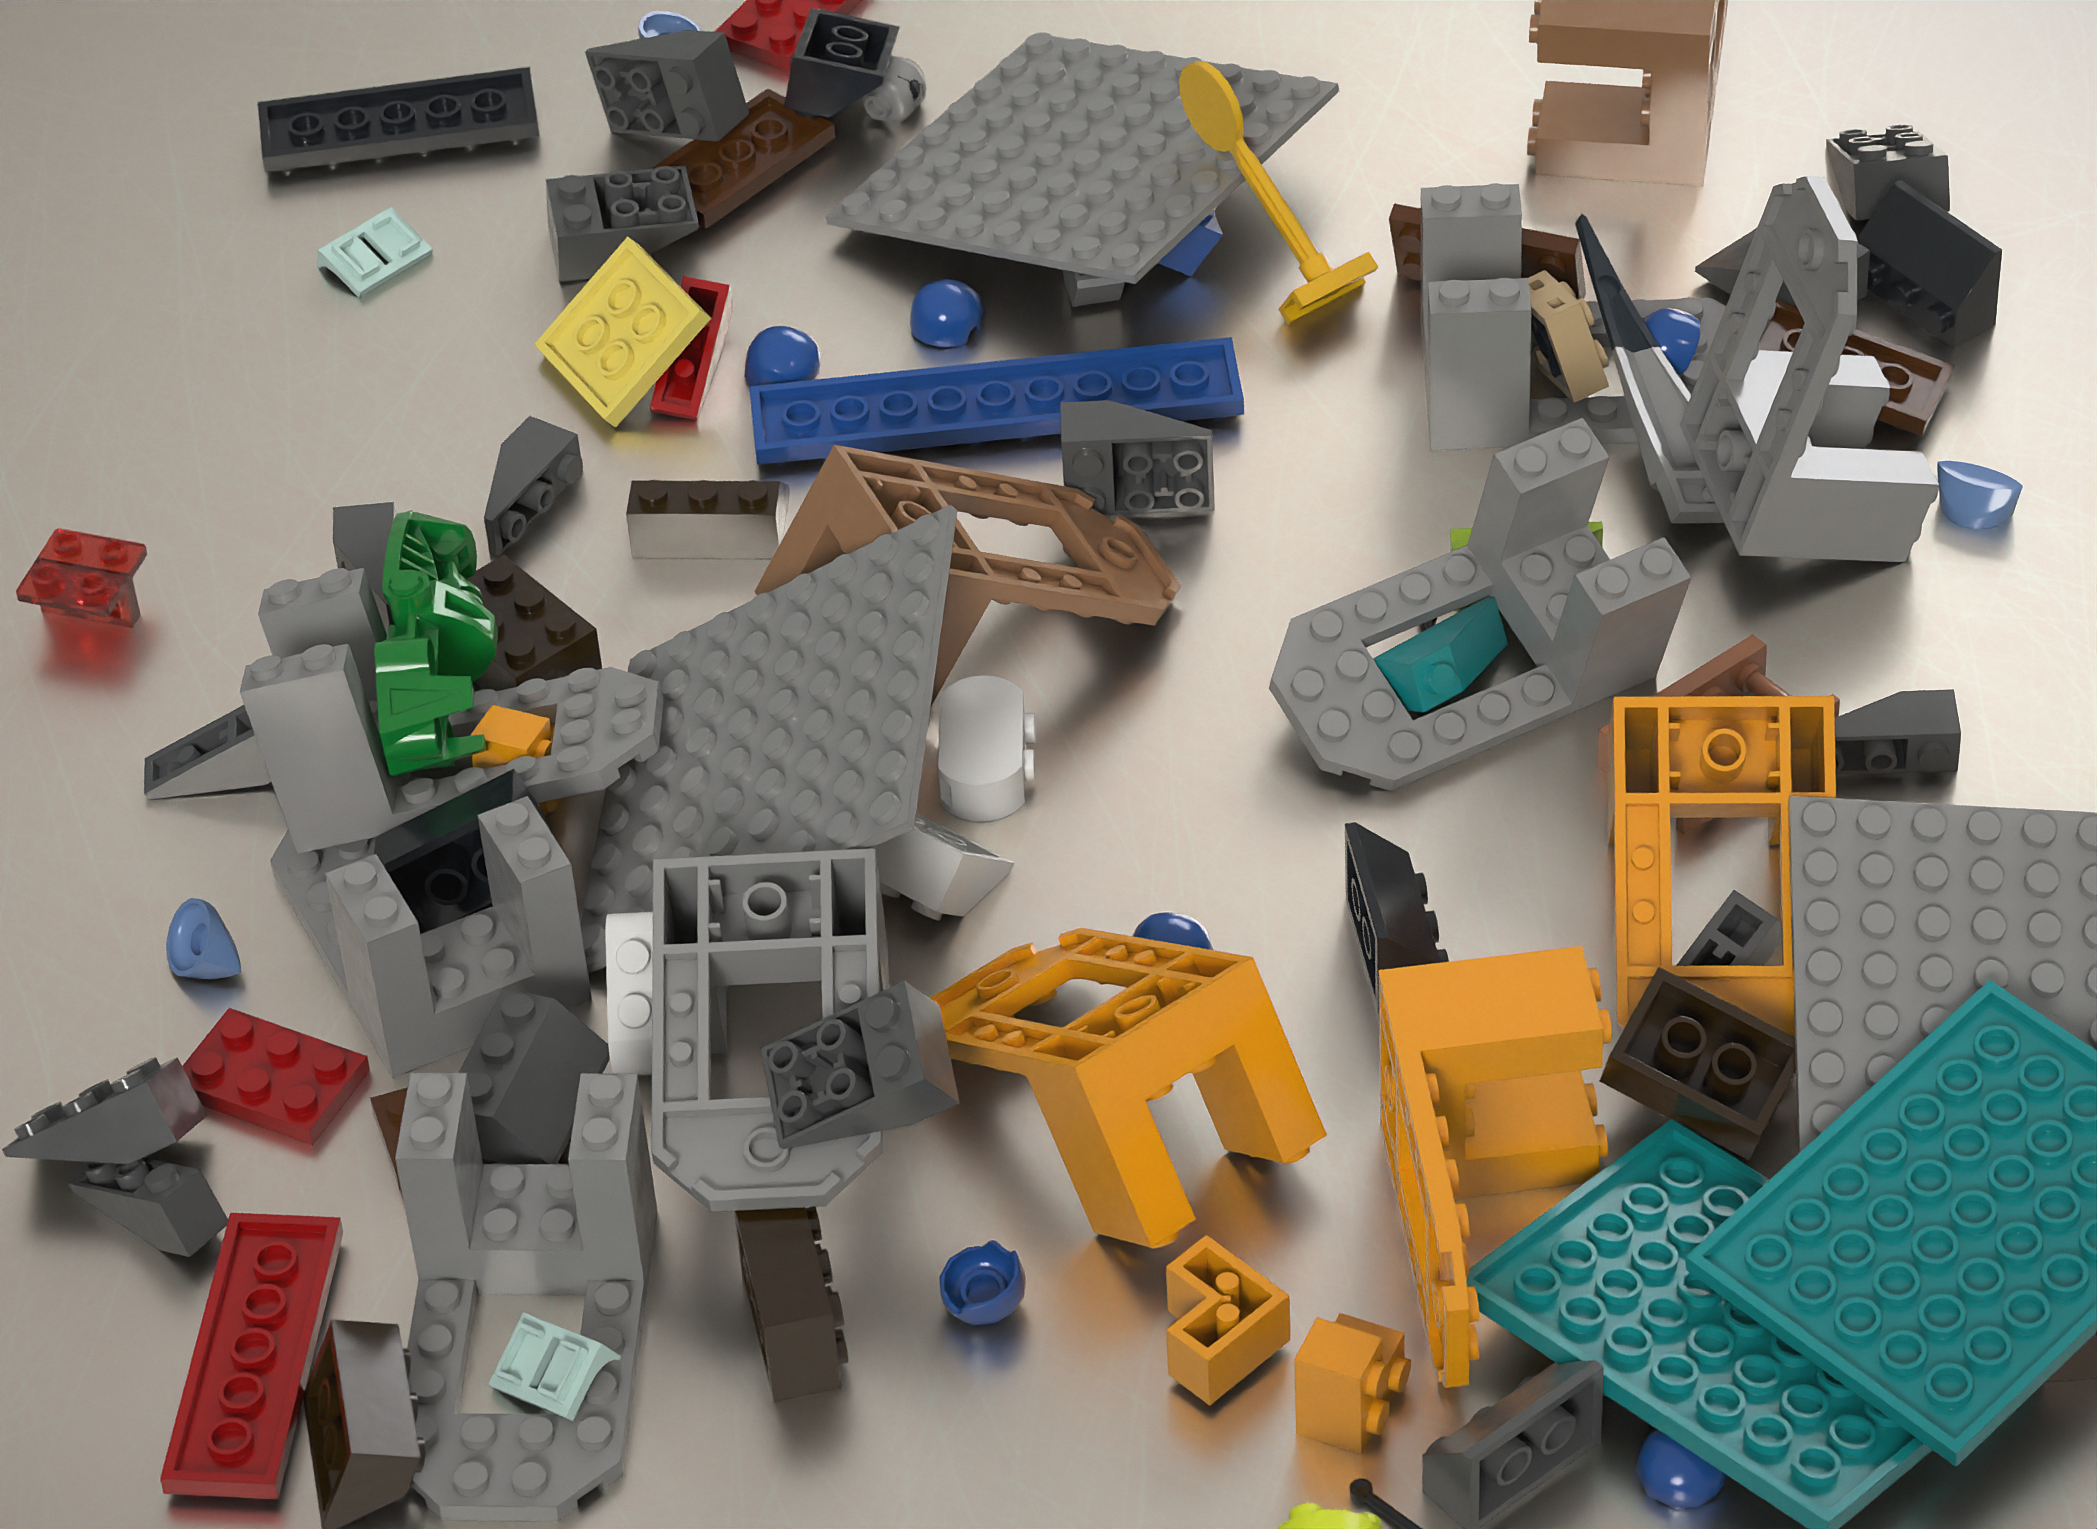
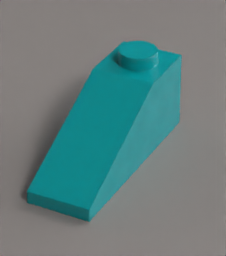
(1444, 657)

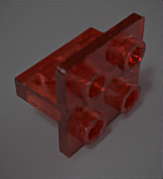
(85, 578)

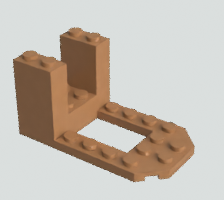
(1628, 130)
(878, 493)

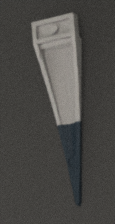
(1652, 393)

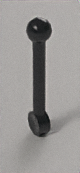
(1362, 1492)

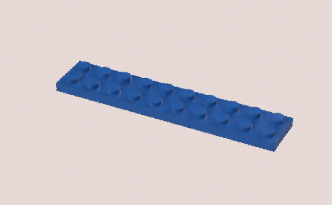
(989, 399)

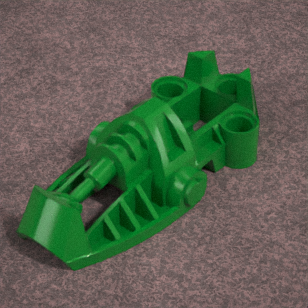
(436, 645)

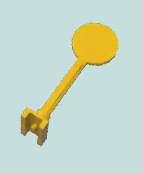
(1220, 124)

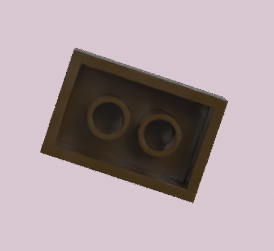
(535, 629)
(1702, 1063)
(790, 1299)

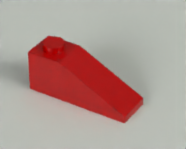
(687, 380)

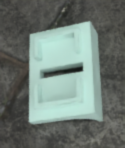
(360, 266)
(568, 1373)

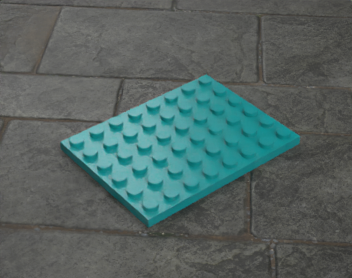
(1936, 1228)
(1612, 1286)

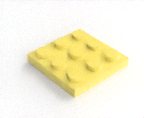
(622, 331)

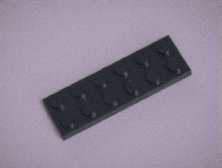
(397, 119)

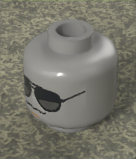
(899, 94)

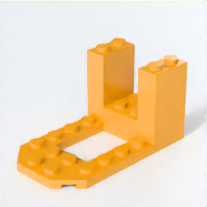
(1706, 763)
(1093, 1077)
(1481, 1103)

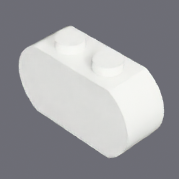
(984, 748)
(629, 991)

